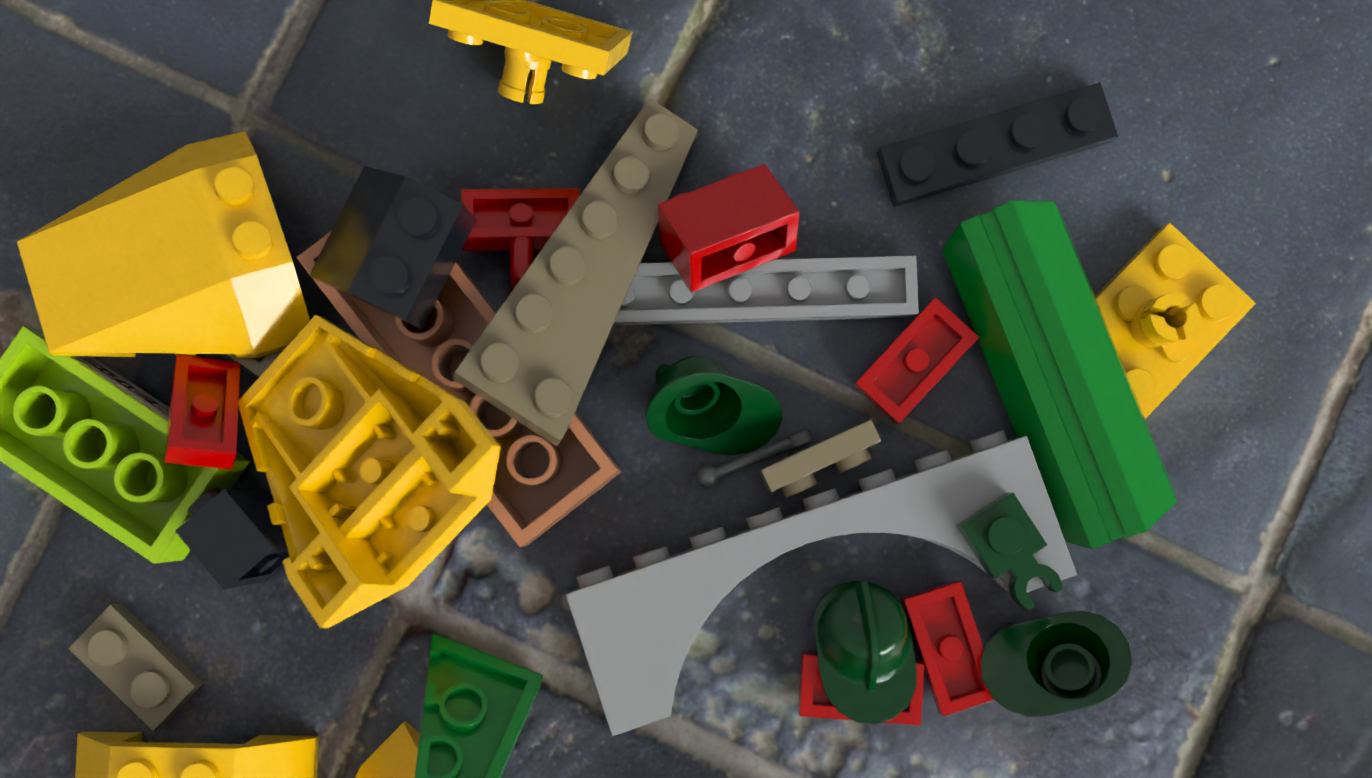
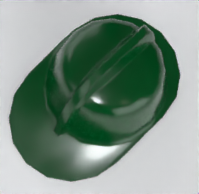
(710, 408)
(865, 652)
(1056, 664)

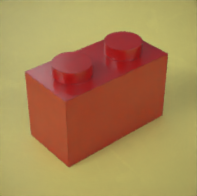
(728, 227)

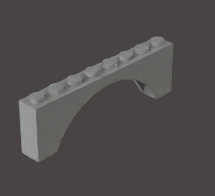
(646, 618)

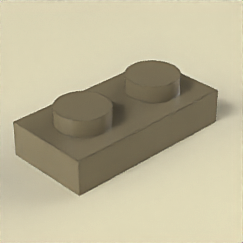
(843, 449)
(136, 666)

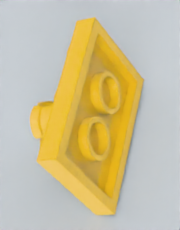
(531, 39)
(1168, 313)

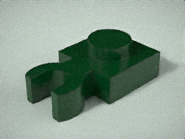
(1005, 542)

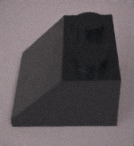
(394, 245)

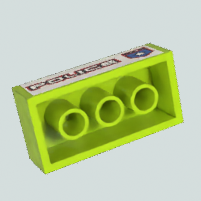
(99, 446)

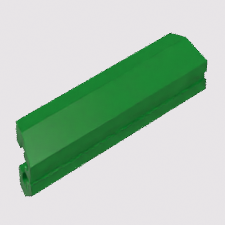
(1059, 371)

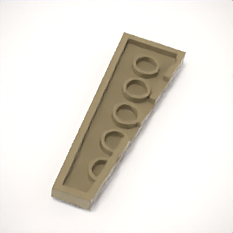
(559, 315)

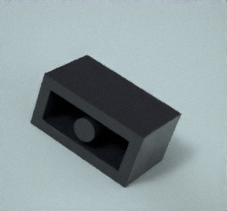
(235, 536)

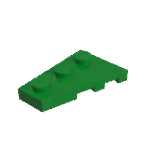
(471, 711)

